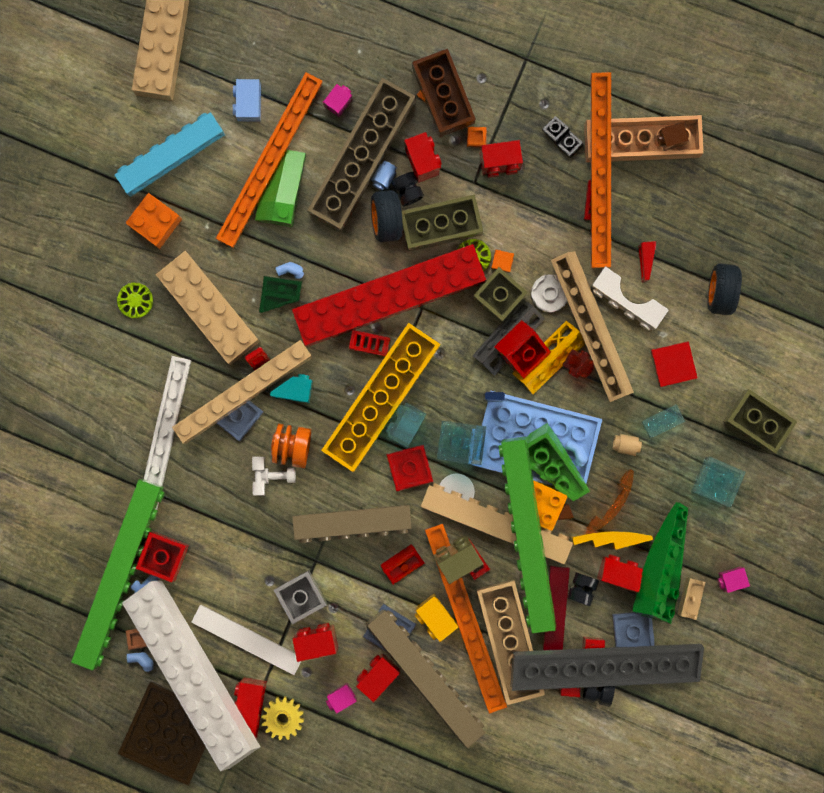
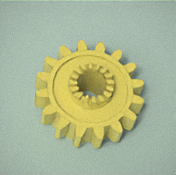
(280, 728)

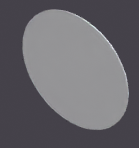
(460, 484)

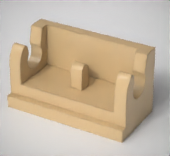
(691, 598)

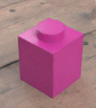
(338, 99)
(733, 579)
(341, 698)

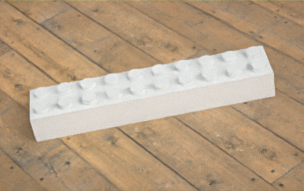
(191, 675)

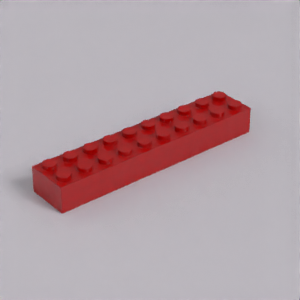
(389, 295)

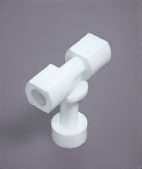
(263, 475)

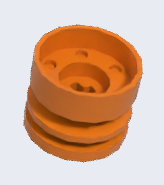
(291, 445)

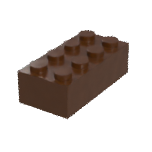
(443, 92)

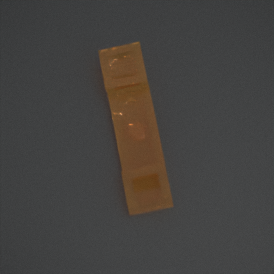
(626, 484)

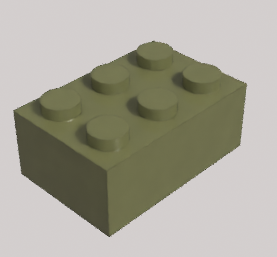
(760, 421)

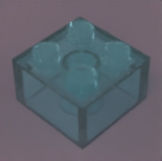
(406, 425)
(461, 442)
(718, 482)

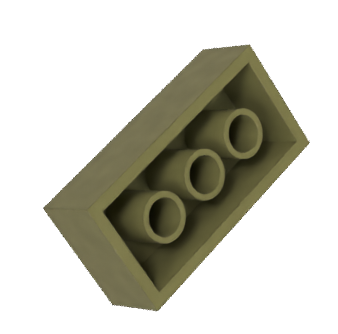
(441, 223)

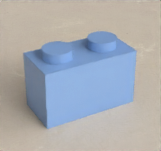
(247, 100)

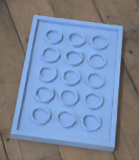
(520, 417)

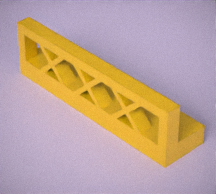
(555, 359)

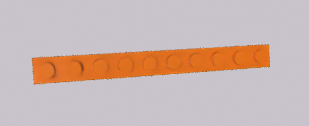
(269, 160)
(601, 170)
(469, 629)

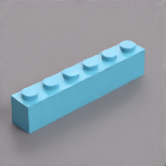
(169, 154)

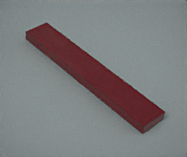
(559, 590)

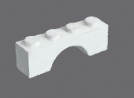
(608, 286)

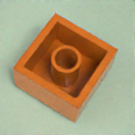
(154, 220)

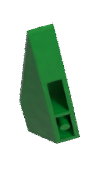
(663, 569)

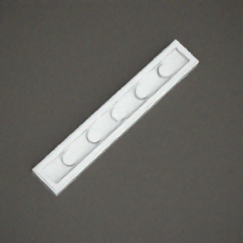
(246, 639)

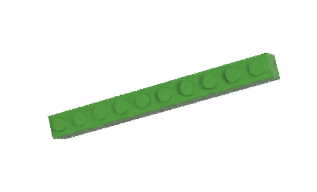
(528, 534)
(117, 574)

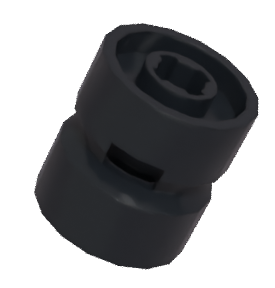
(407, 188)
(579, 595)
(604, 695)

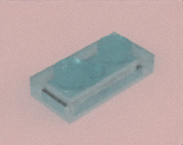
(663, 421)

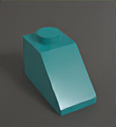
(295, 389)

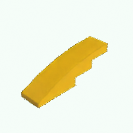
(617, 538)

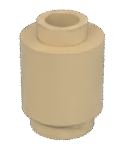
(626, 444)

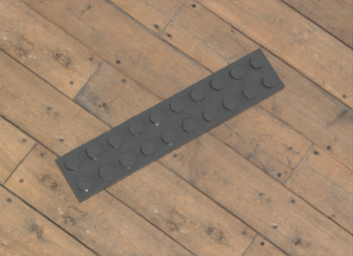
(606, 667)

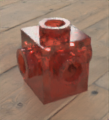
(579, 363)

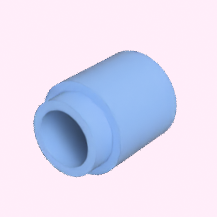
(384, 175)

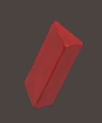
(402, 564)

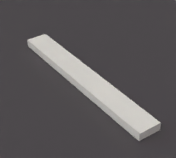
(166, 419)

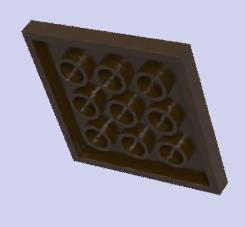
(163, 736)

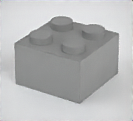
(300, 597)

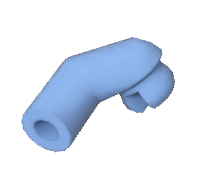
(292, 268)
(579, 451)
(137, 585)
(143, 659)

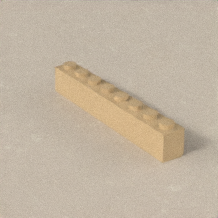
(592, 326)
(242, 392)
(489, 520)

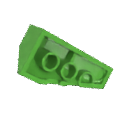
(281, 194)
(553, 463)

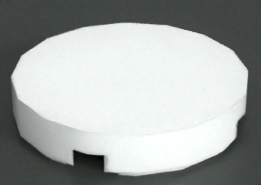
(548, 294)

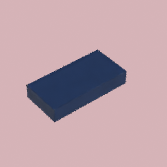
(493, 397)

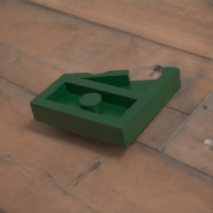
(279, 292)

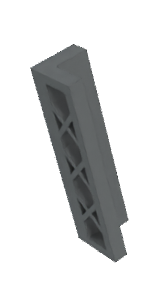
(487, 352)

